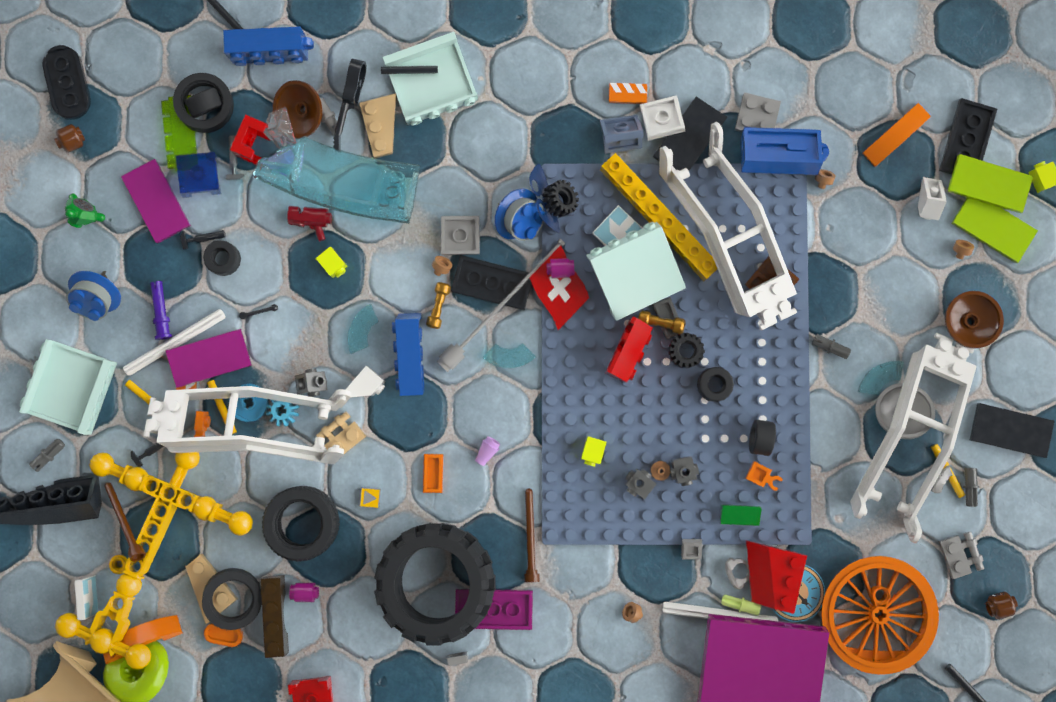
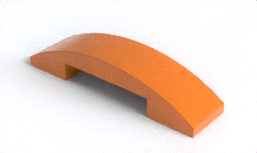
(896, 134)
(148, 632)

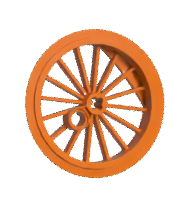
(875, 660)

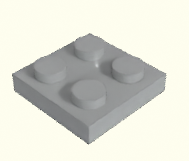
(757, 112)
(460, 235)

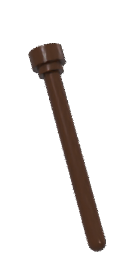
(135, 551)
(531, 574)

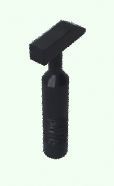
(201, 238)
(148, 452)

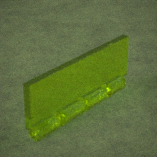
(182, 138)

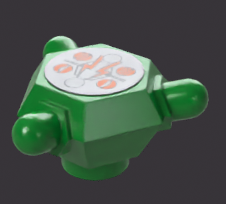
(81, 212)

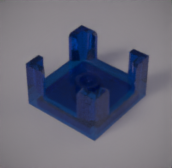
(198, 174)

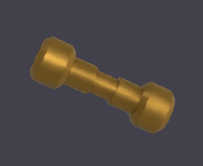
(442, 290)
(677, 325)

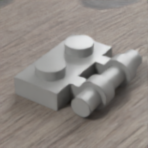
(955, 557)

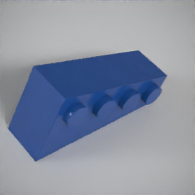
(408, 354)

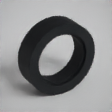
(192, 82)
(236, 622)

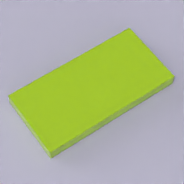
(990, 183)
(995, 228)

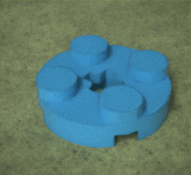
(254, 412)

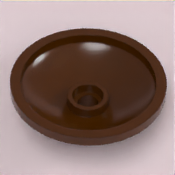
(296, 96)
(985, 317)

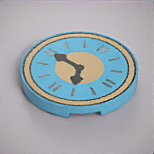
(809, 598)

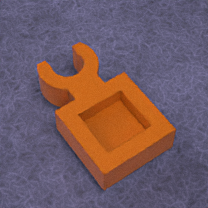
(202, 421)
(761, 475)

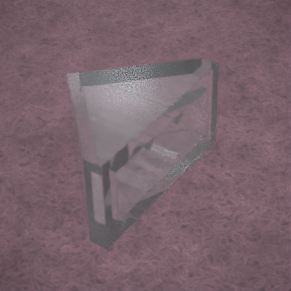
(280, 128)

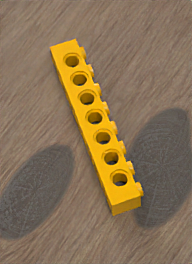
(655, 211)

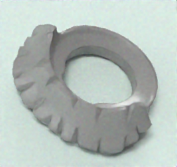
(941, 480)
(730, 564)

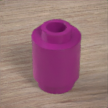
(560, 268)
(304, 592)

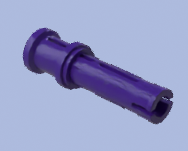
(161, 319)

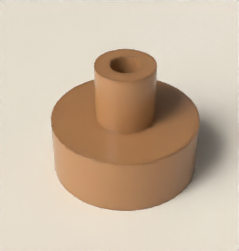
(825, 178)
(963, 248)
(441, 265)
(655, 470)
(632, 612)

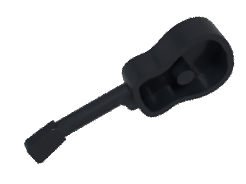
(350, 98)

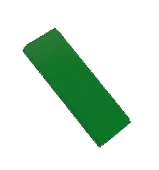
(740, 515)

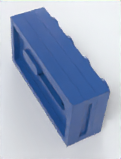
(267, 45)
(782, 151)

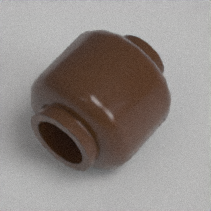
(69, 138)
(1001, 605)

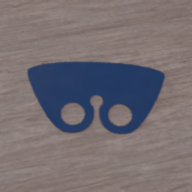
(538, 175)

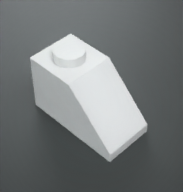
(931, 199)
(366, 384)

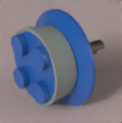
(518, 215)
(92, 295)

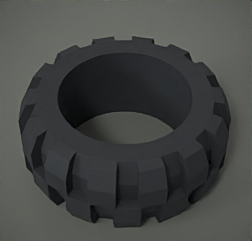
(402, 615)

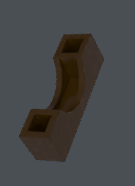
(274, 628)

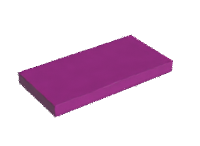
(156, 201)
(208, 358)
(508, 610)

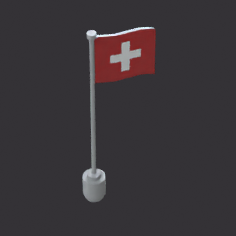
(559, 296)

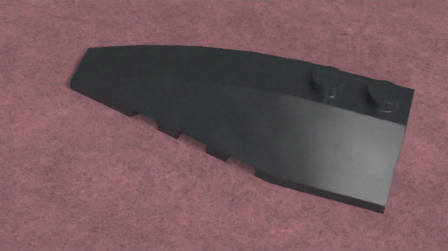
(56, 504)

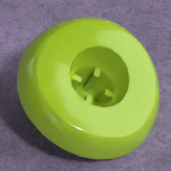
(140, 684)

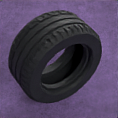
(273, 527)

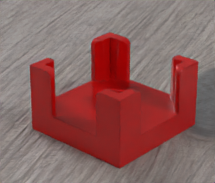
(245, 137)
(311, 690)

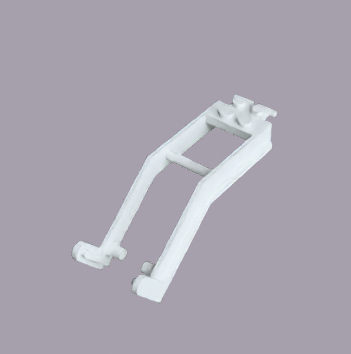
(765, 299)
(948, 363)
(170, 416)

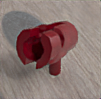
(312, 217)

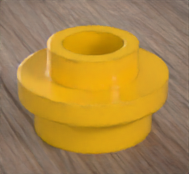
(113, 564)

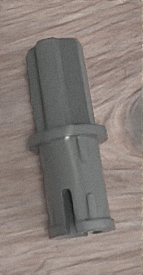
(831, 346)
(47, 455)
(971, 487)

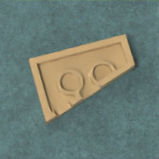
(379, 123)
(199, 573)

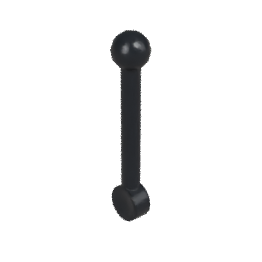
(243, 315)

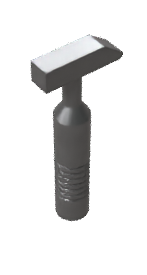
(233, 163)

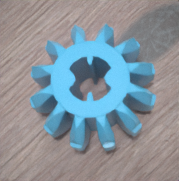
(285, 416)

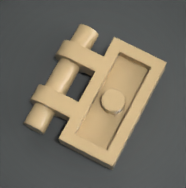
(346, 439)

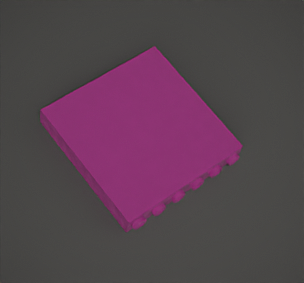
(762, 661)

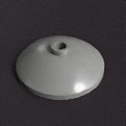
(886, 407)

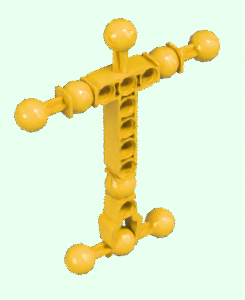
(129, 584)

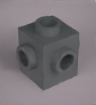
(311, 382)
(691, 470)
(646, 486)

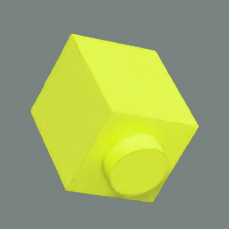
(1043, 176)
(332, 262)
(593, 451)

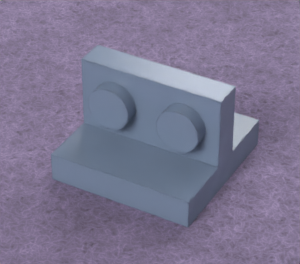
(621, 134)

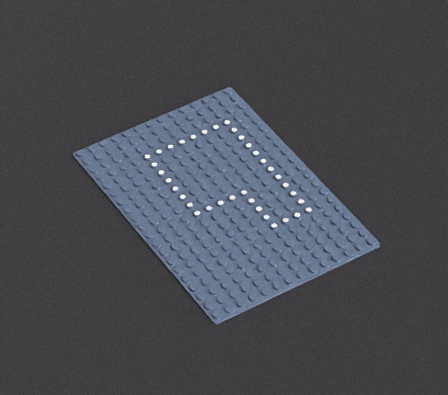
(661, 409)

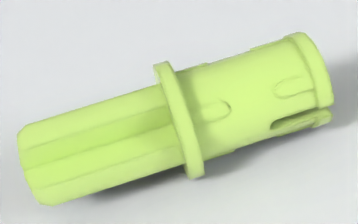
(741, 604)

